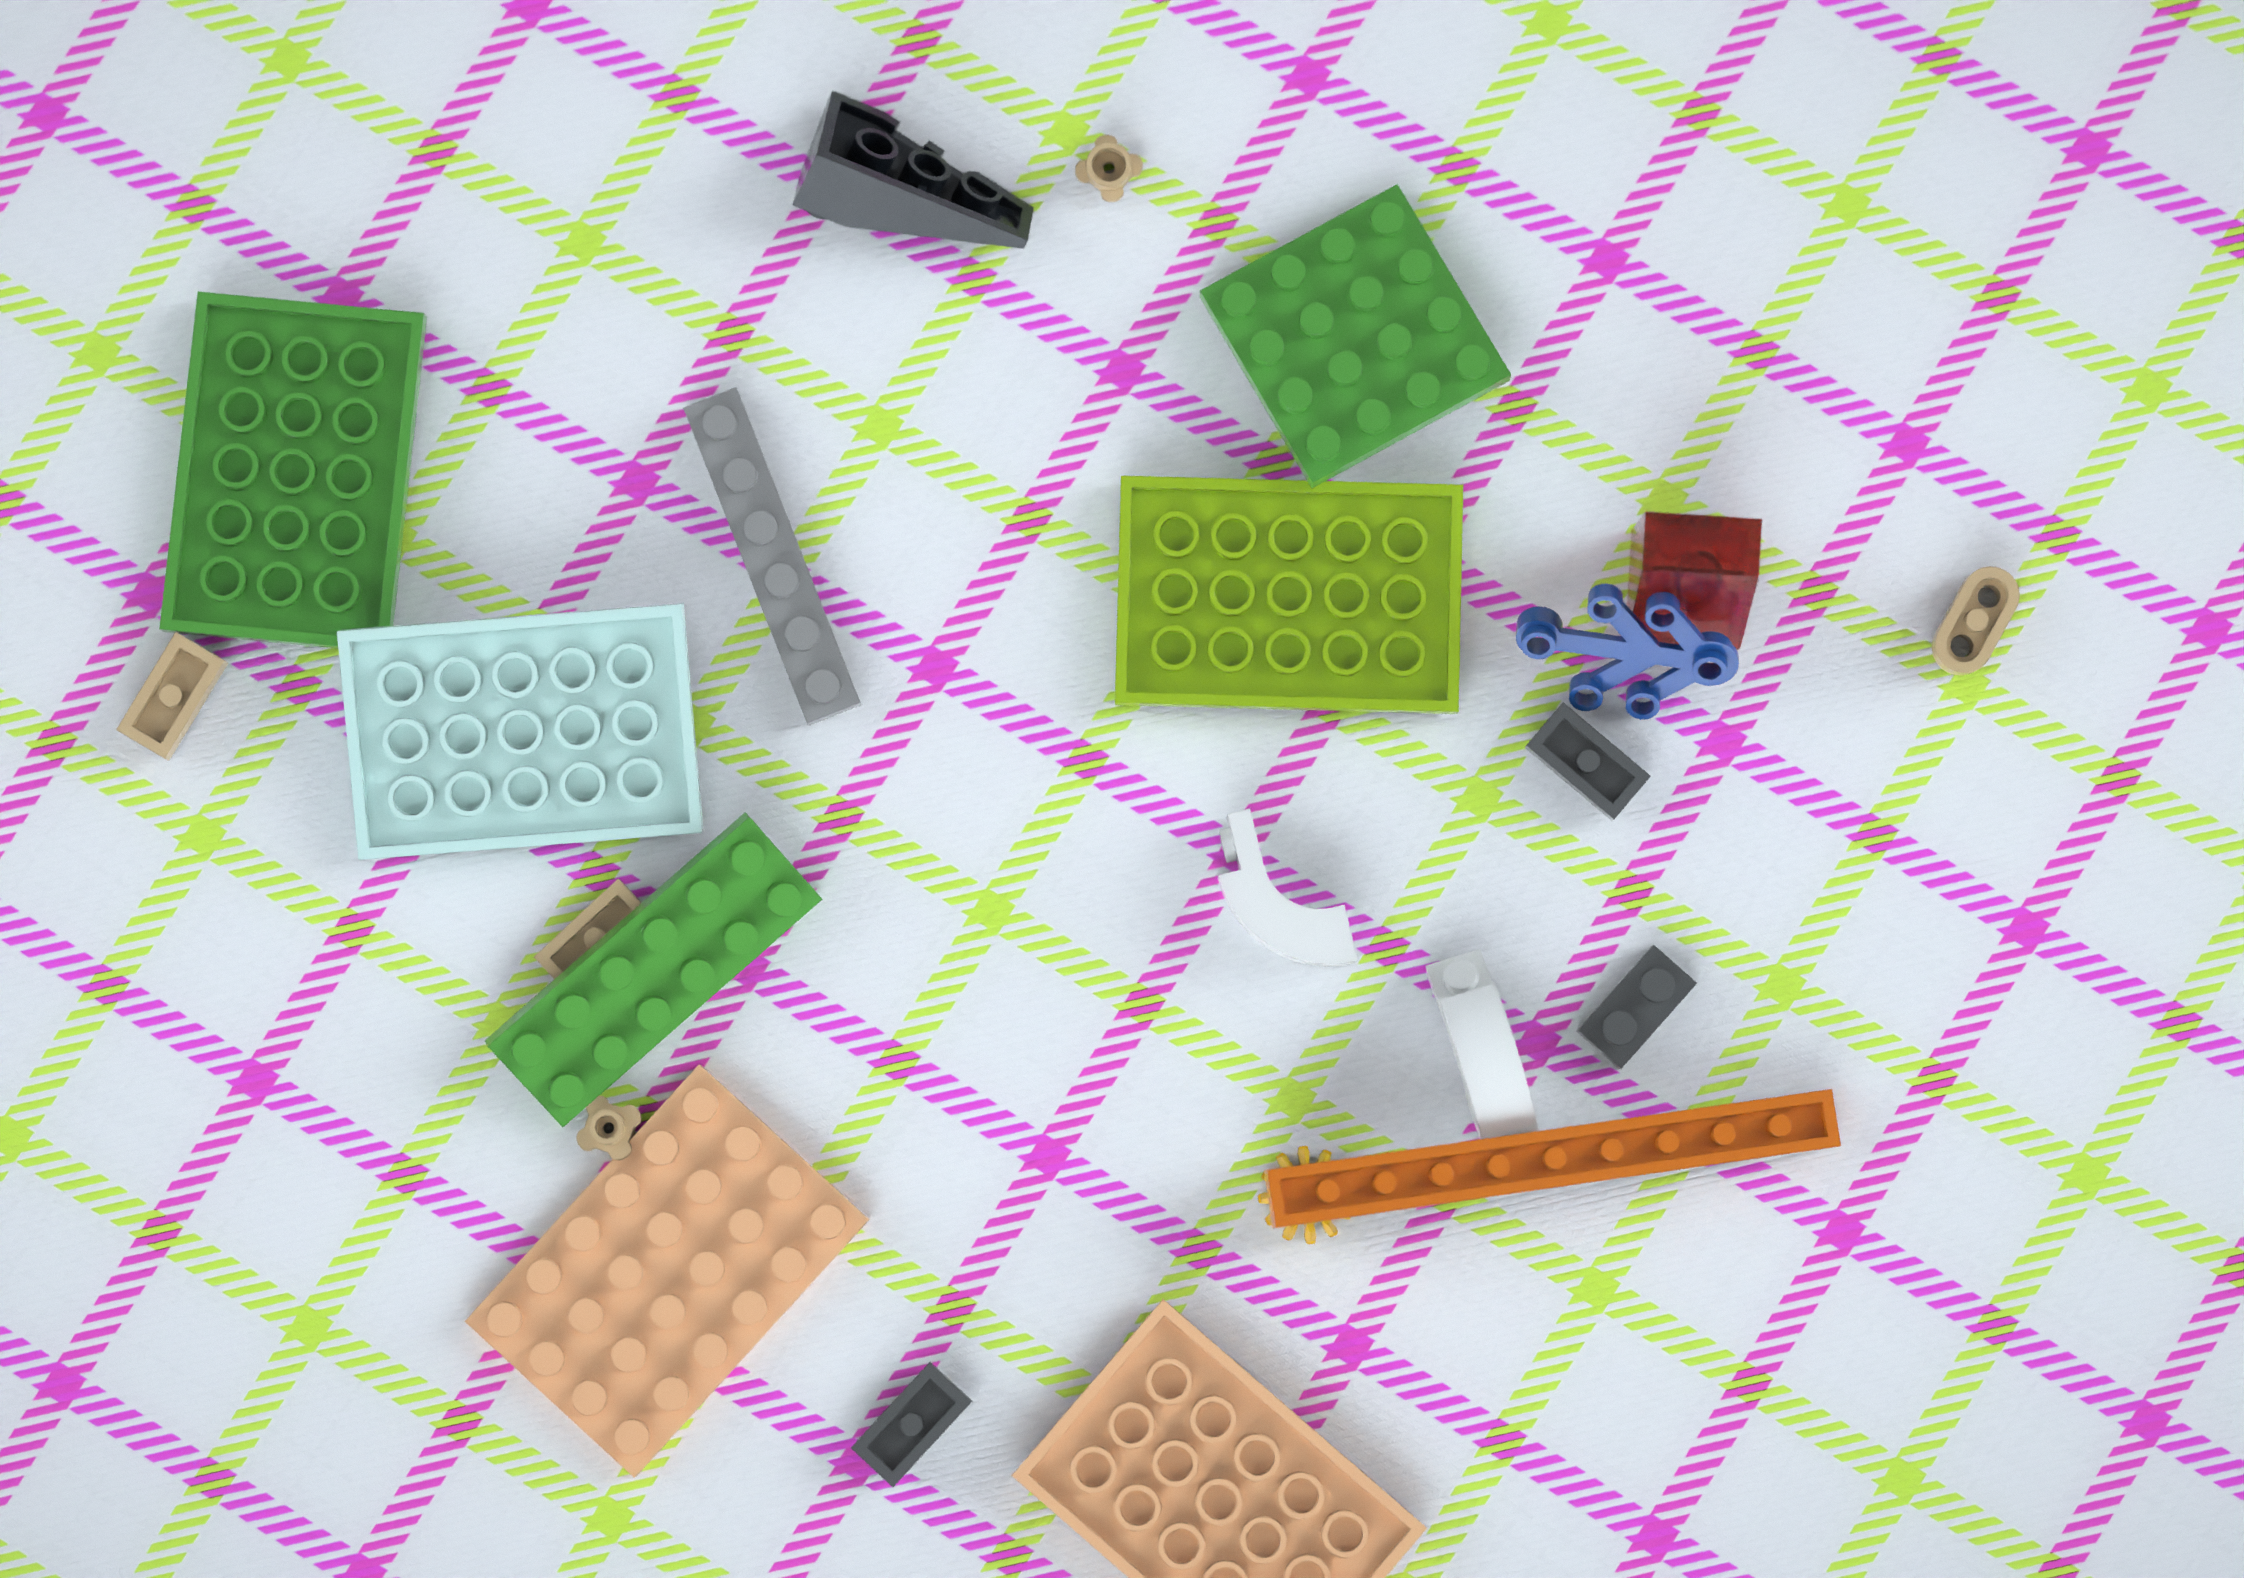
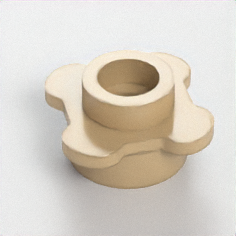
(1109, 152)
(617, 1142)

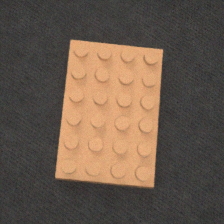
(667, 1271)
(1206, 1474)

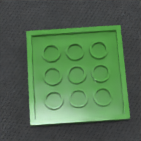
(1354, 335)

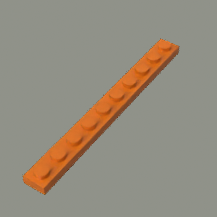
(1551, 1158)

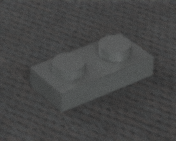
(1587, 761)
(1636, 1007)
(911, 1424)

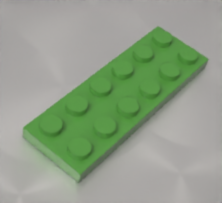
(653, 970)

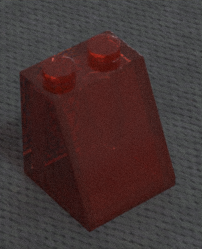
(1701, 561)

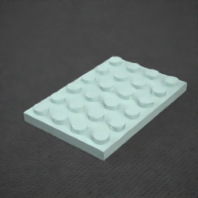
(520, 731)

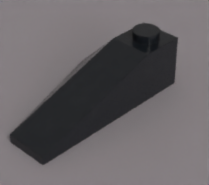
(882, 181)

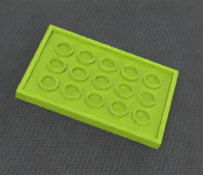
(1289, 595)

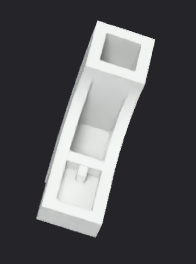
(1277, 923)
(1483, 1046)

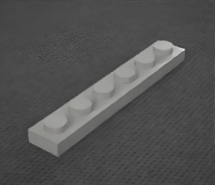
(772, 556)

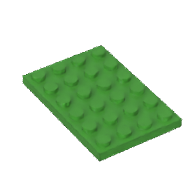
(292, 469)

